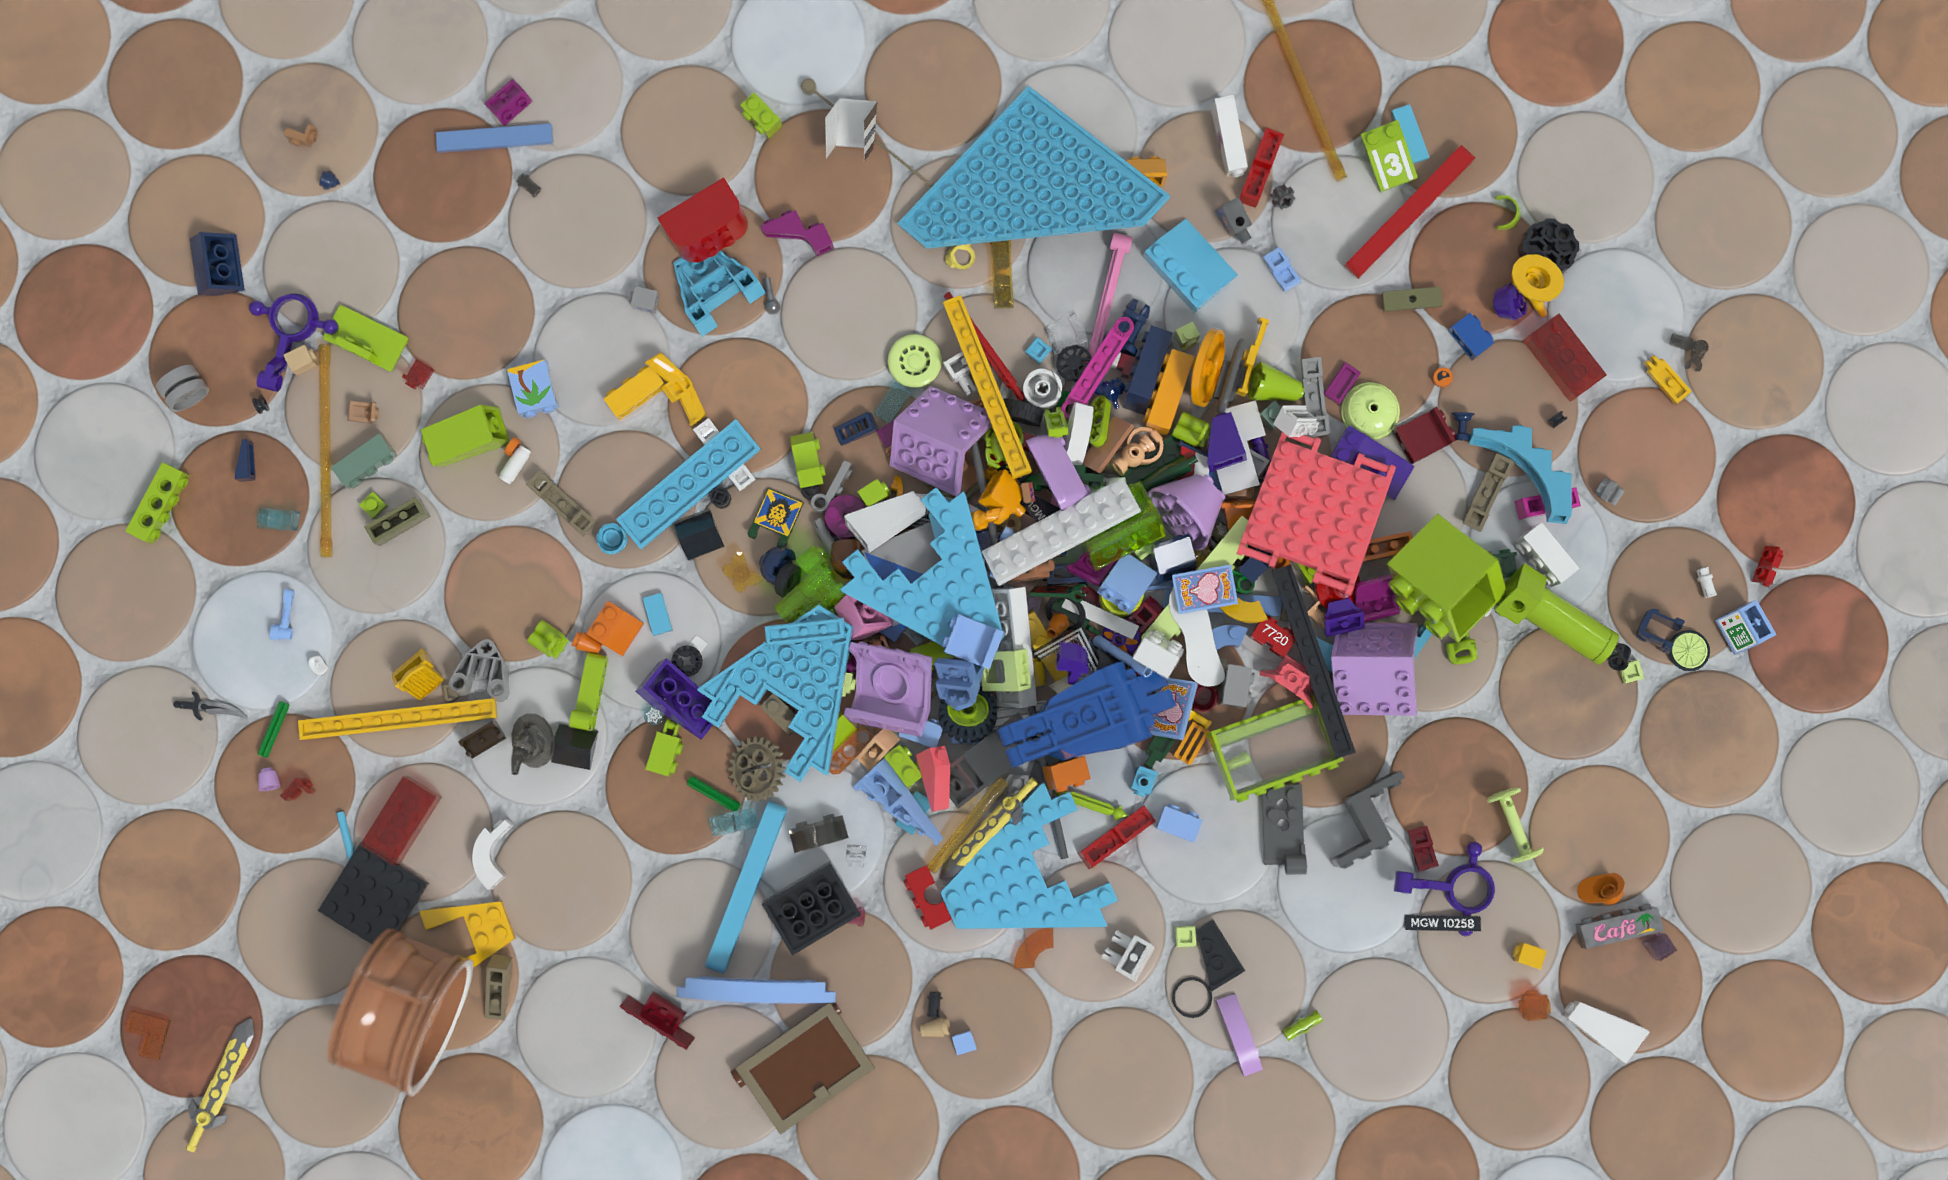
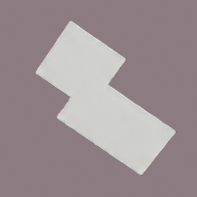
(1249, 426)

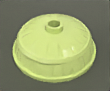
(1357, 411)

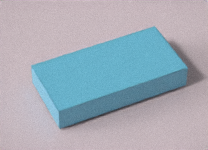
(657, 614)

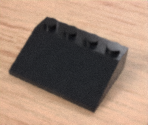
(811, 908)

